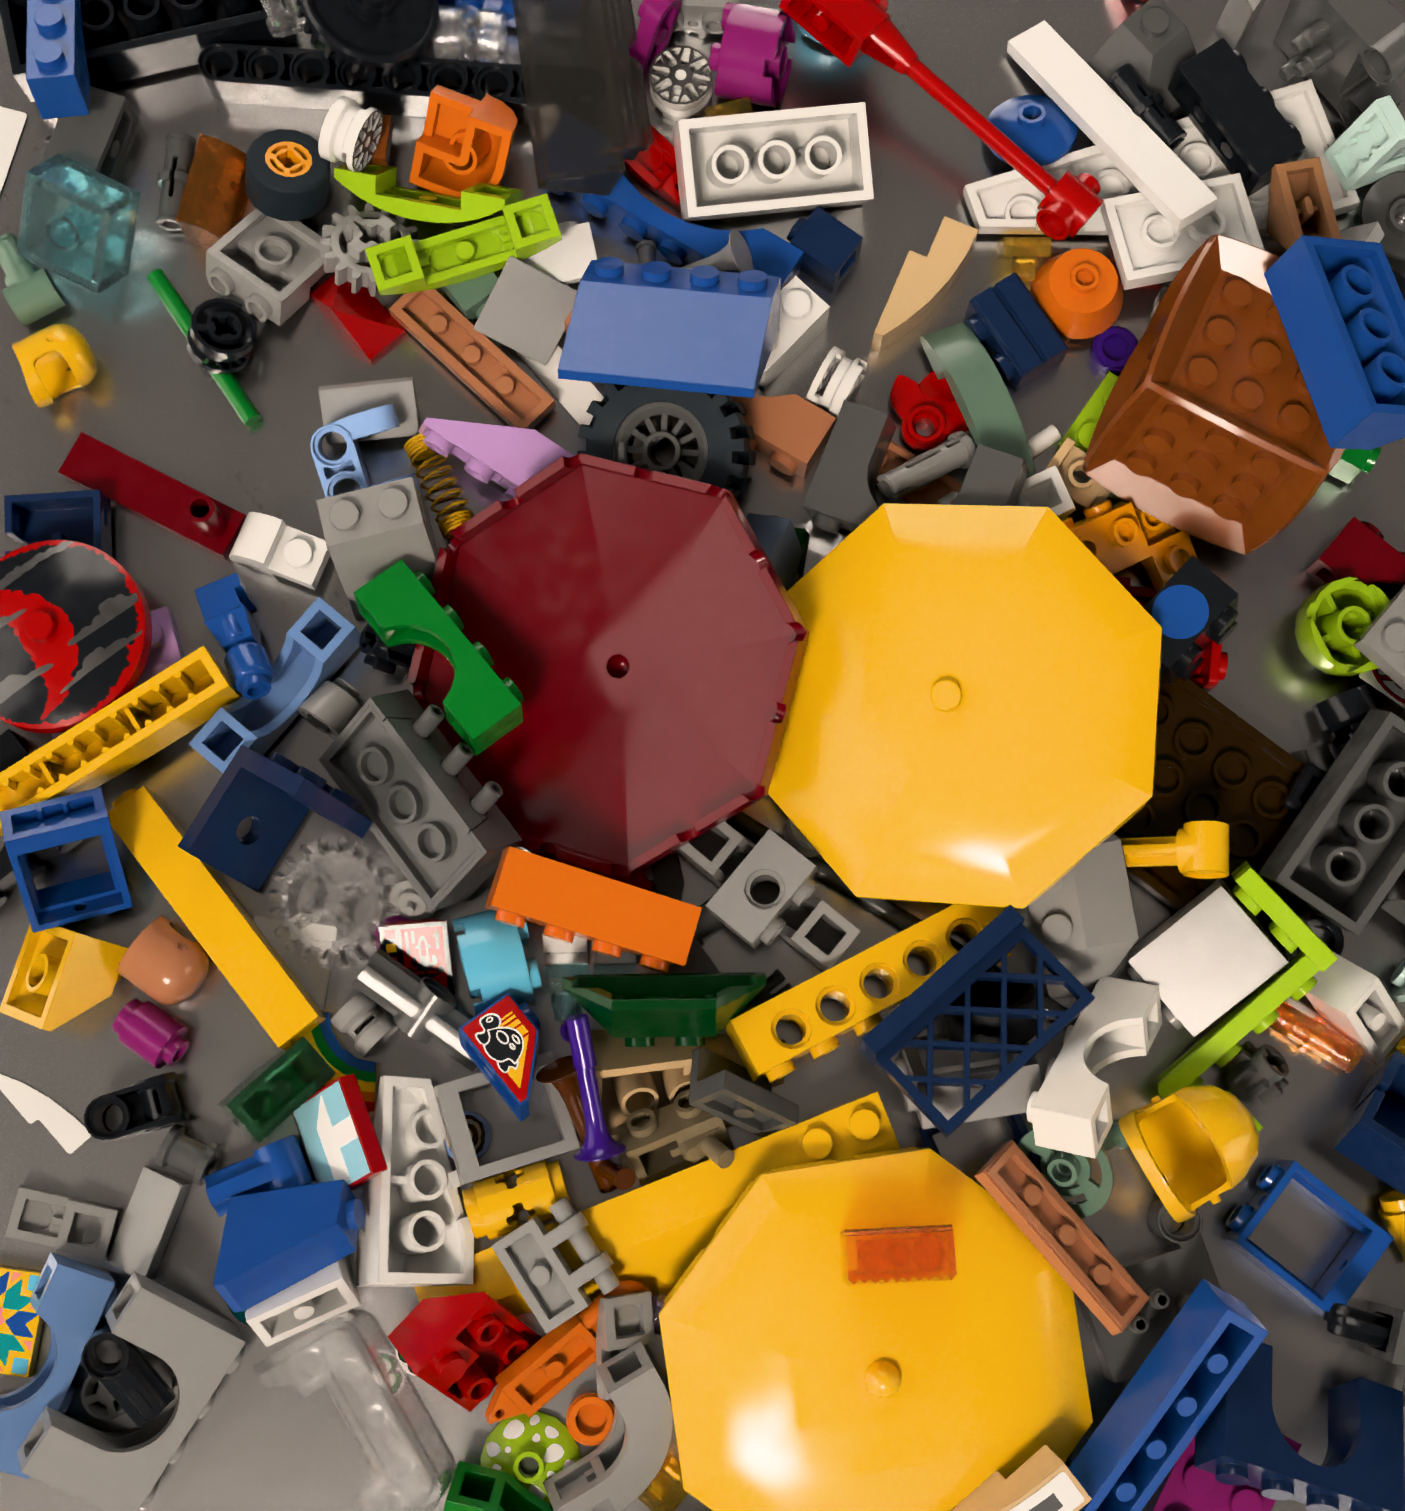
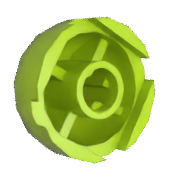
(1334, 621)

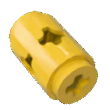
(495, 1208)

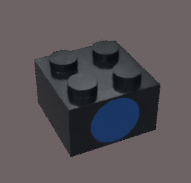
(1192, 613)

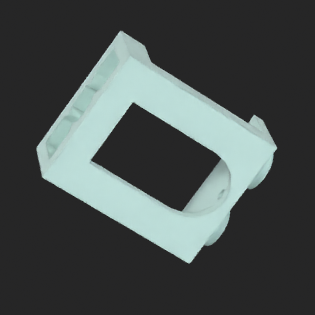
(1367, 146)

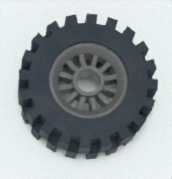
(713, 418)

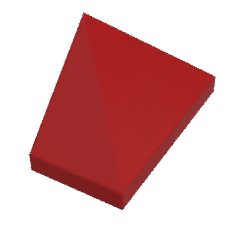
(359, 317)

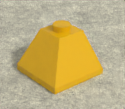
(60, 977)

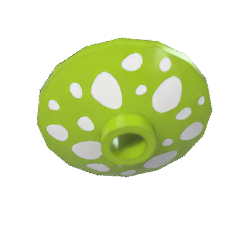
(537, 1437)

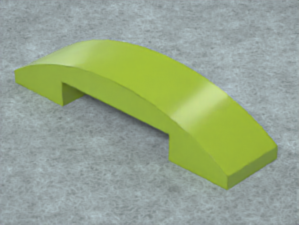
(379, 189)
(465, 252)

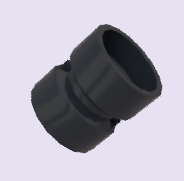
(1344, 714)

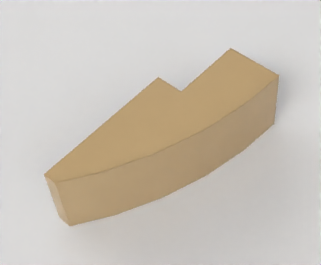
(924, 282)

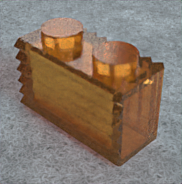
(898, 1254)

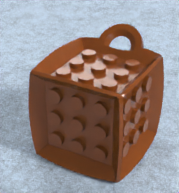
(1214, 409)

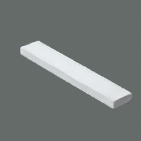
(1112, 125)

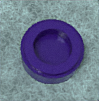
(1112, 349)

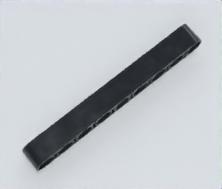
(297, 65)

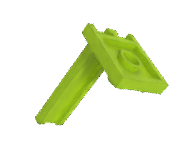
(1258, 1009)

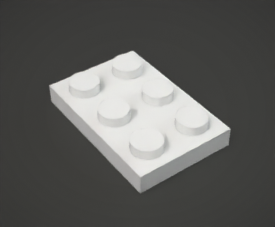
(1152, 249)

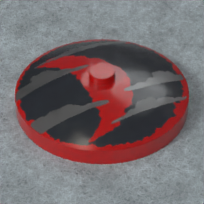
(68, 634)

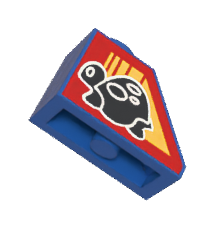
(505, 1049)

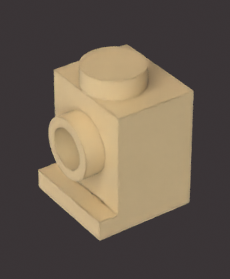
(1070, 460)

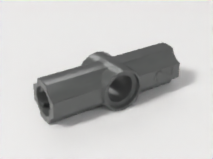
(418, 1005)

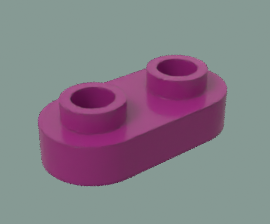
(654, 30)

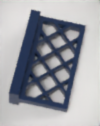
(947, 986)

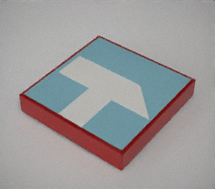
(340, 1134)

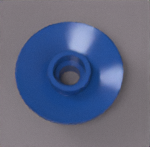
(1036, 127)

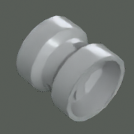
(358, 1017)

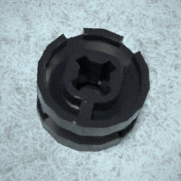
(234, 340)

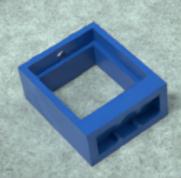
(55, 824)
(1350, 1265)

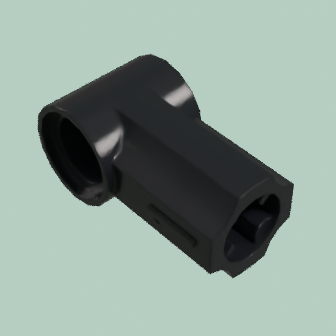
(130, 1380)

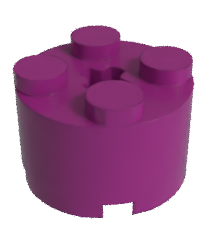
(753, 54)

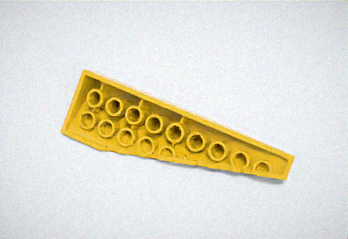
(666, 1223)

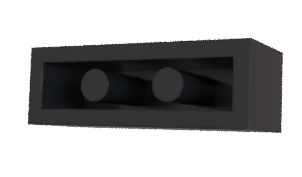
(1235, 114)

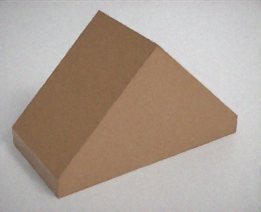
(1300, 203)

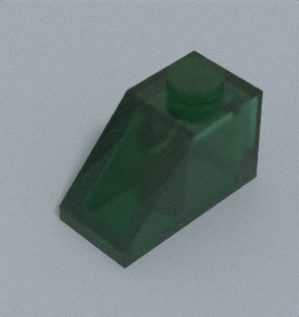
(276, 1090)

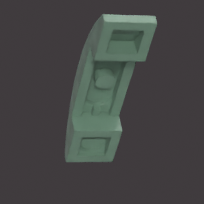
(978, 390)

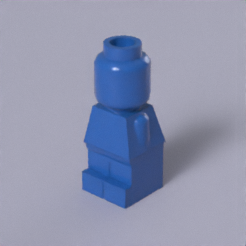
(227, 616)

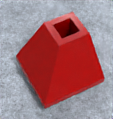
(462, 1344)

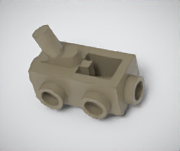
(673, 1139)

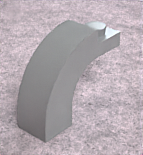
(633, 1447)

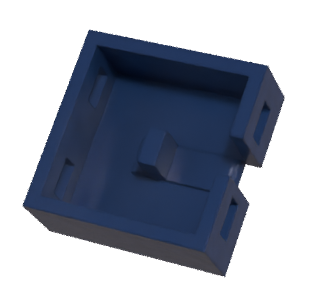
(60, 516)

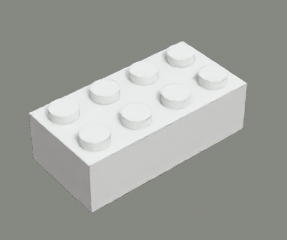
(773, 161)

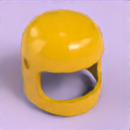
(48, 355)

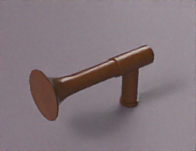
(564, 1078)

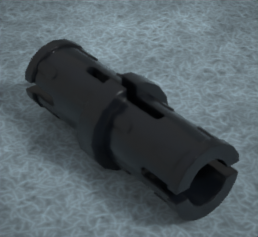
(1146, 105)

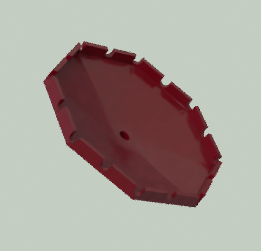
(643, 657)

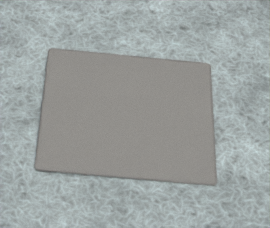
(526, 311)

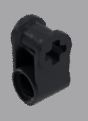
(144, 1106)

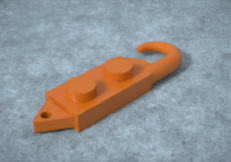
(551, 1362)

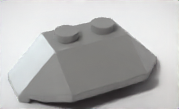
(1088, 917)

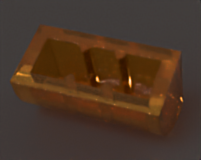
(213, 192)

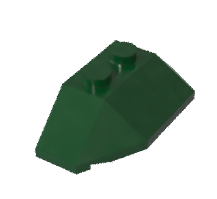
(664, 1003)

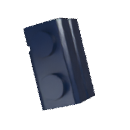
(1015, 331)

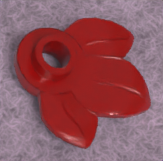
(928, 404)

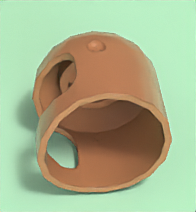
(164, 963)

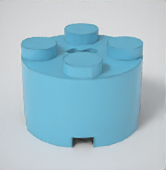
(495, 960)

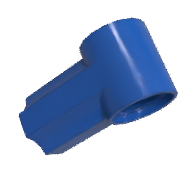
(271, 1168)

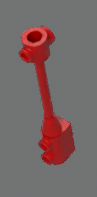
(865, 27)

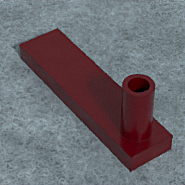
(153, 495)

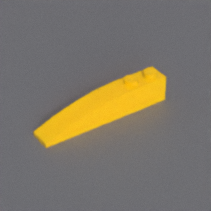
(121, 733)

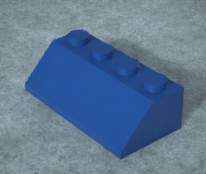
(1346, 336)

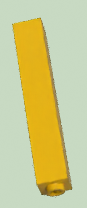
(215, 918)

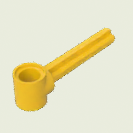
(1197, 850)

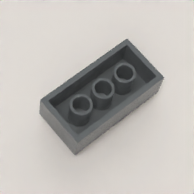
(1351, 831)

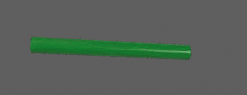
(182, 316)

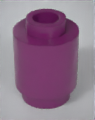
(151, 1033)

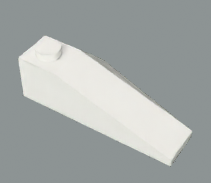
(413, 1209)

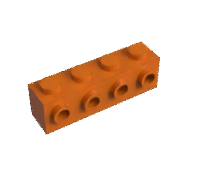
(592, 908)

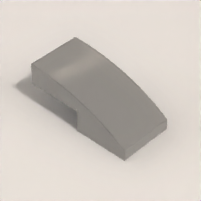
(61, 1222)
(620, 1324)

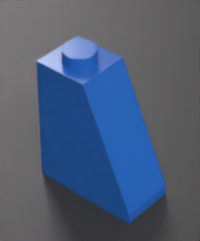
(284, 1238)

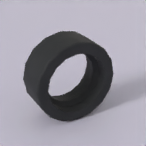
(986, 1029)

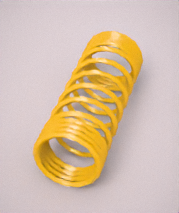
(417, 451)

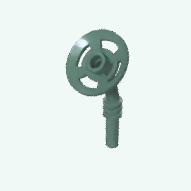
(1065, 1168)

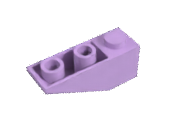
(493, 451)

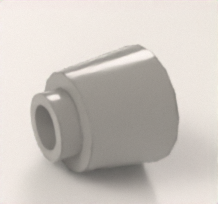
(331, 707)

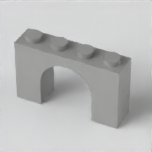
(124, 1467)

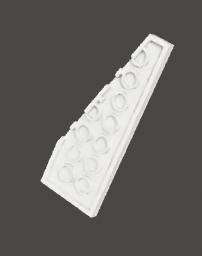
(1010, 201)

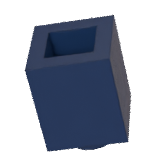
(827, 246)

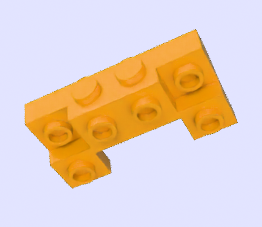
(1126, 535)

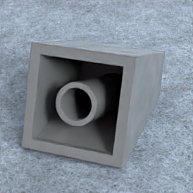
(375, 530)

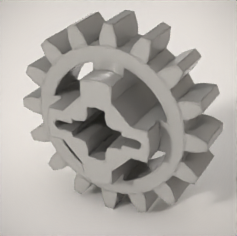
(359, 232)

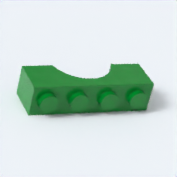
(403, 611)

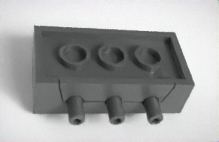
(421, 797)

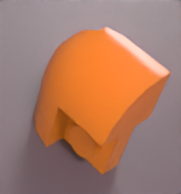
(462, 142)

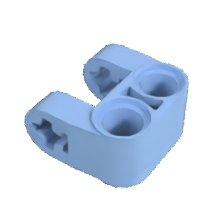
(352, 463)

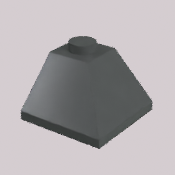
(1153, 44)

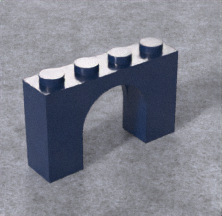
(1362, 1457)

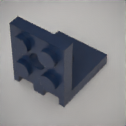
(277, 799)

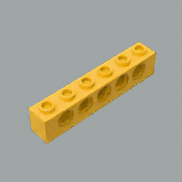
(755, 1030)

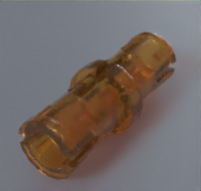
(1315, 1037)

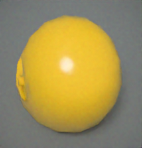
(1192, 1146)

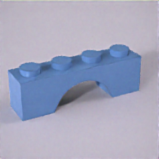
(310, 655)
(71, 1301)

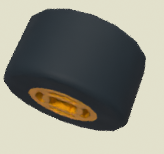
(286, 175)

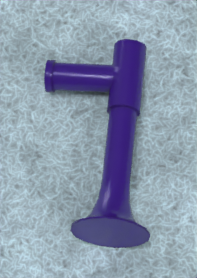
(598, 1141)

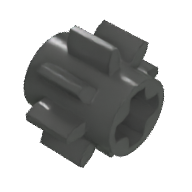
(1257, 1073)

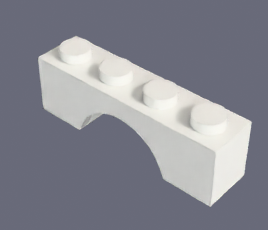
(1073, 1104)

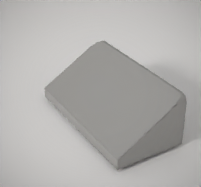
(1237, 20)
(351, 398)
(148, 1223)

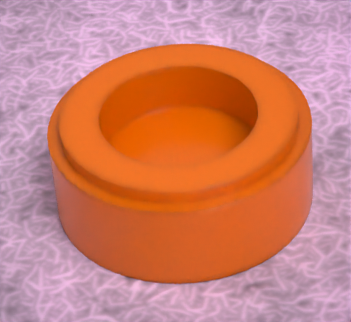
(589, 1418)

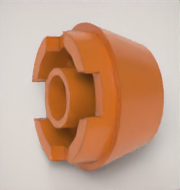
(1079, 293)

